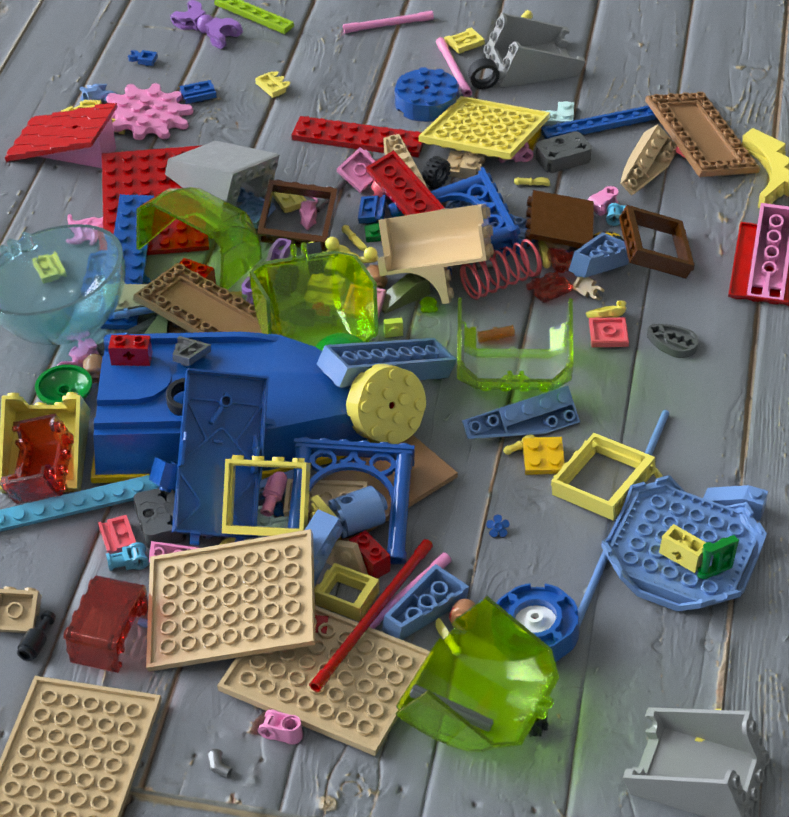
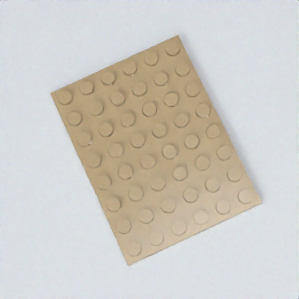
(231, 600)
(356, 701)
(74, 750)

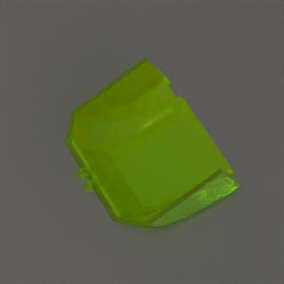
(209, 215)
(315, 296)
(490, 668)

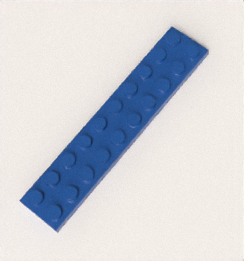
(134, 259)

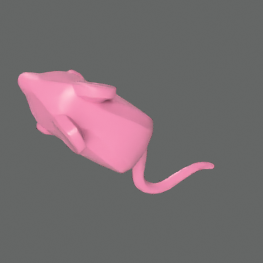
(308, 213)
(79, 353)

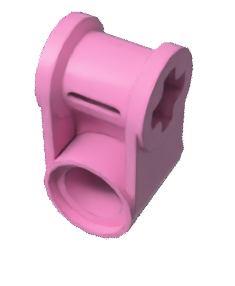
(603, 199)
(282, 727)

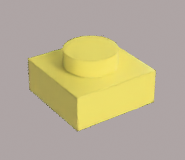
(393, 327)

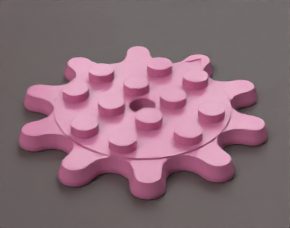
(149, 111)

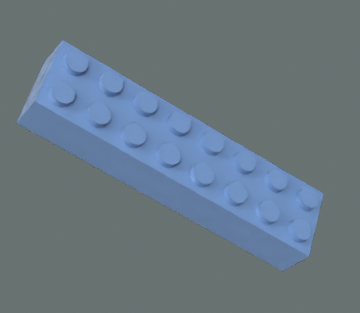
(421, 356)

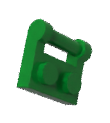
(723, 559)

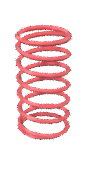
(498, 273)

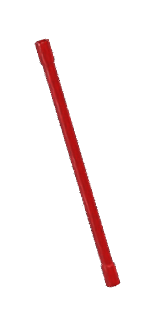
(324, 675)

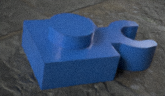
(145, 57)

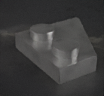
(189, 351)

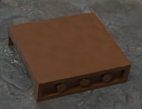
(559, 219)

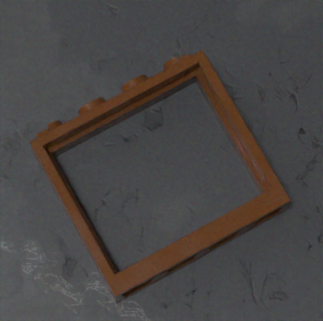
(271, 235)
(637, 255)

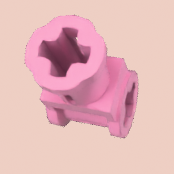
(528, 153)

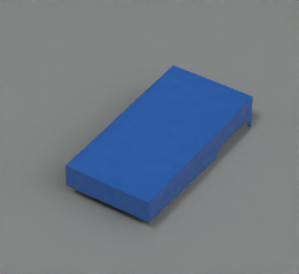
(219, 419)

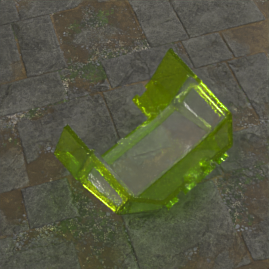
(516, 367)

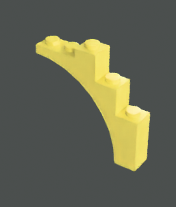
(772, 156)

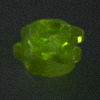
(428, 305)

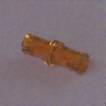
(495, 333)

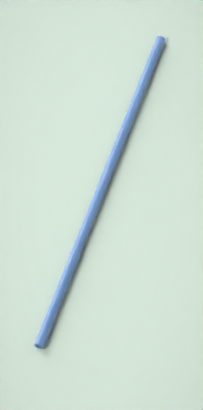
(603, 558)

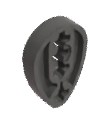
(673, 340)

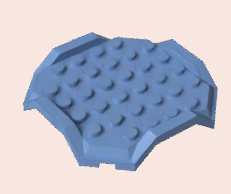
(637, 538)

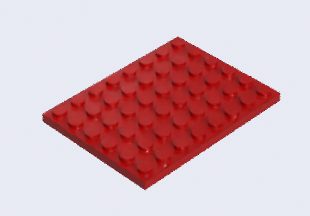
(144, 174)

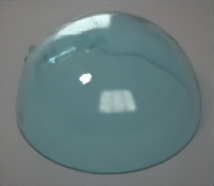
(60, 283)

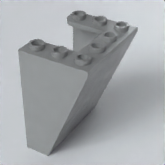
(530, 51)
(223, 168)
(706, 776)

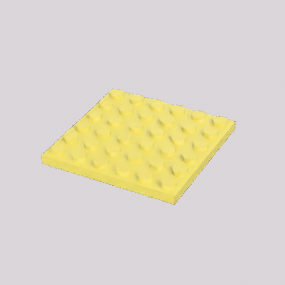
(484, 127)

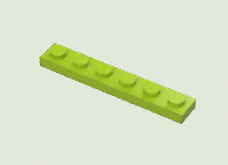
(256, 14)

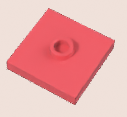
(608, 332)

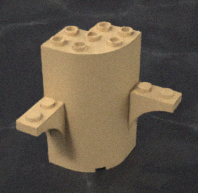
(435, 240)

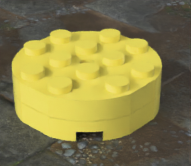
(386, 403)

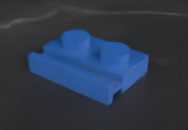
(198, 91)
(371, 209)

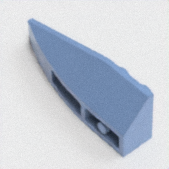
(526, 417)

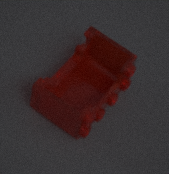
(41, 461)
(104, 621)

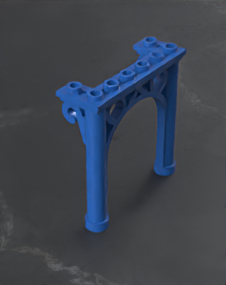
(482, 187)
(398, 455)

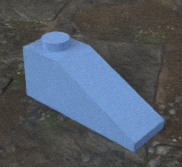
(732, 495)

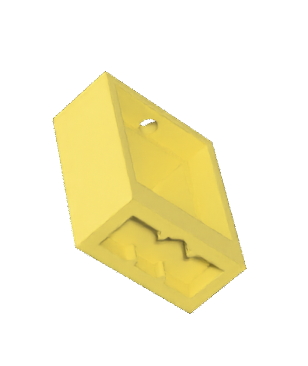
(350, 577)

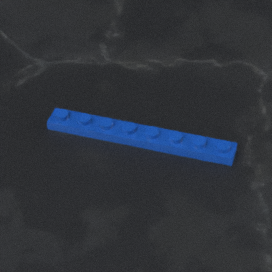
(600, 122)

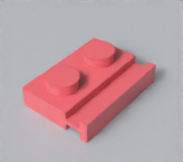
(116, 534)

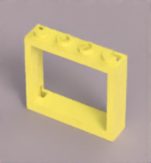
(229, 490)
(610, 509)

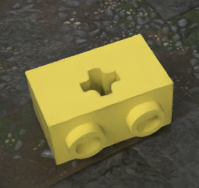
(682, 548)

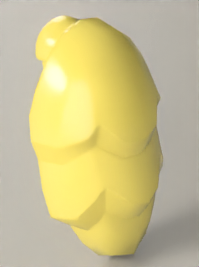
(608, 311)

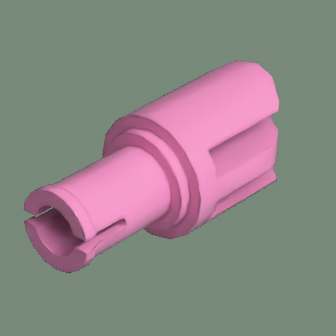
(273, 492)

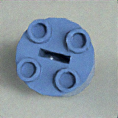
(359, 510)

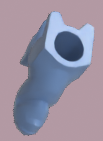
(95, 92)

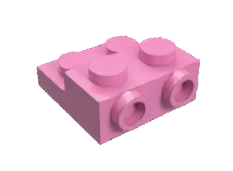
(354, 169)

